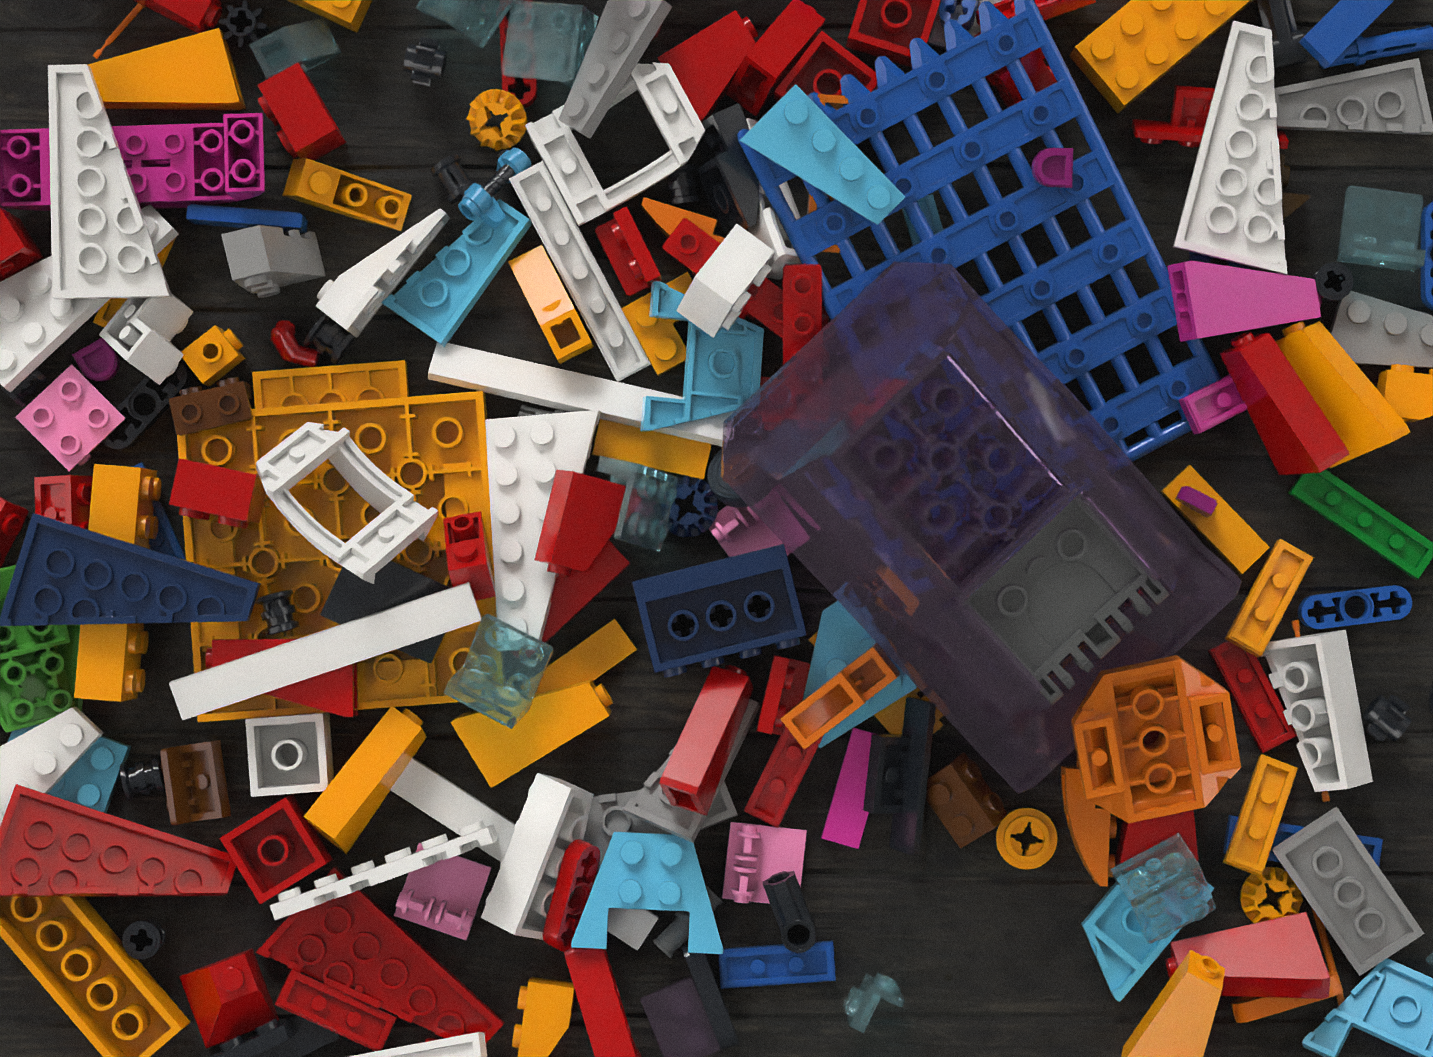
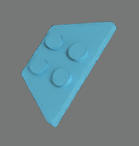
(1120, 942)

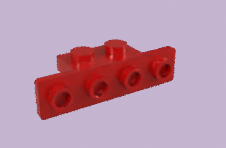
(1187, 120)
(694, 248)
(801, 306)

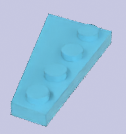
(817, 151)
(454, 281)

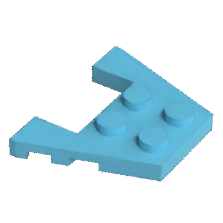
(717, 370)
(649, 874)
(1387, 1004)

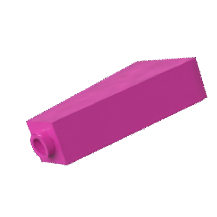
(1233, 299)

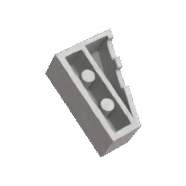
(267, 259)

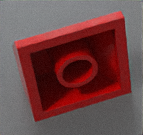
(228, 997)

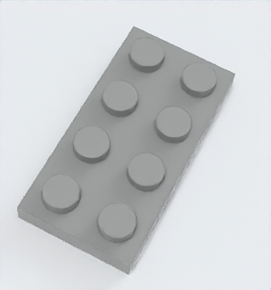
(1347, 891)

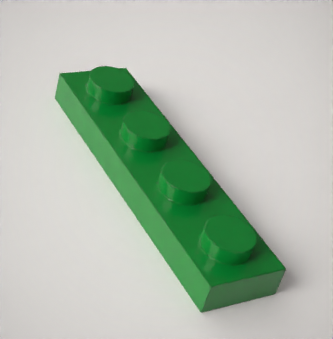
(1364, 521)

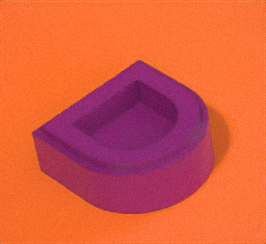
(1054, 167)
(98, 361)
(1196, 501)

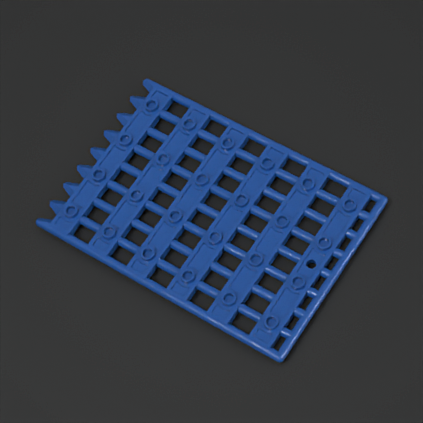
(1004, 219)

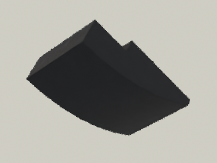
(727, 174)
(392, 586)

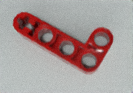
(600, 1003)

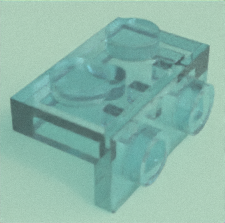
(863, 1001)

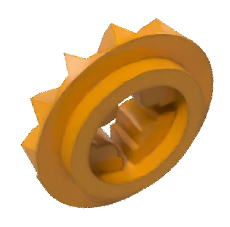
(498, 102)
(1036, 853)
(1254, 892)

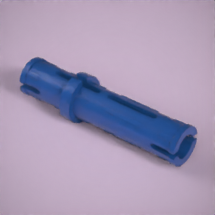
(1386, 45)

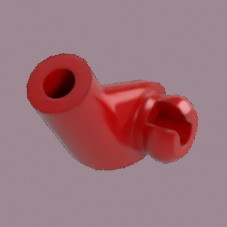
(288, 347)

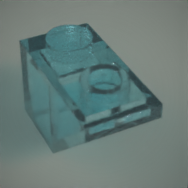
(304, 43)

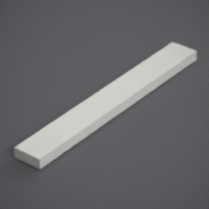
(559, 389)
(325, 651)
(459, 809)

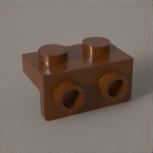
(211, 408)
(195, 782)
(964, 800)

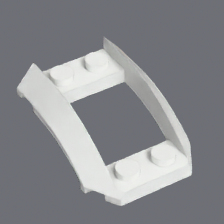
(571, 169)
(379, 541)

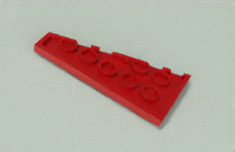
(76, 852)
(373, 959)

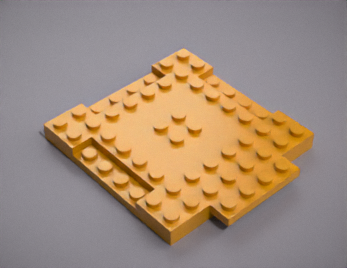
(420, 442)

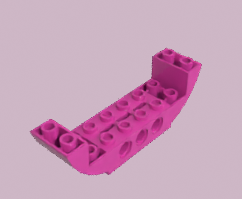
(164, 162)

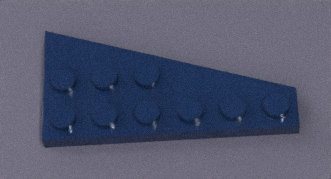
(96, 579)

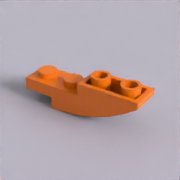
(1089, 827)

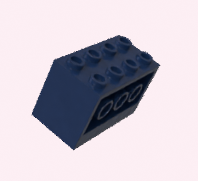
(724, 582)

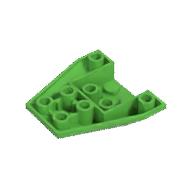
(35, 669)

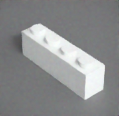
(1322, 706)
(528, 872)

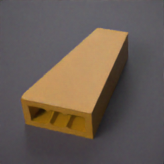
(172, 75)
(1341, 390)
(548, 724)
(366, 778)
(1182, 1013)

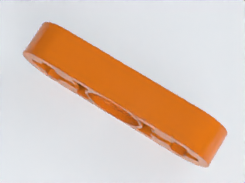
(1253, 1008)

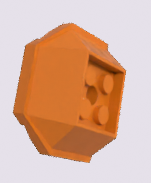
(1184, 764)

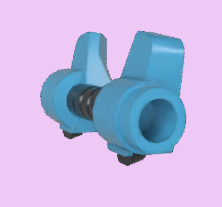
(479, 199)

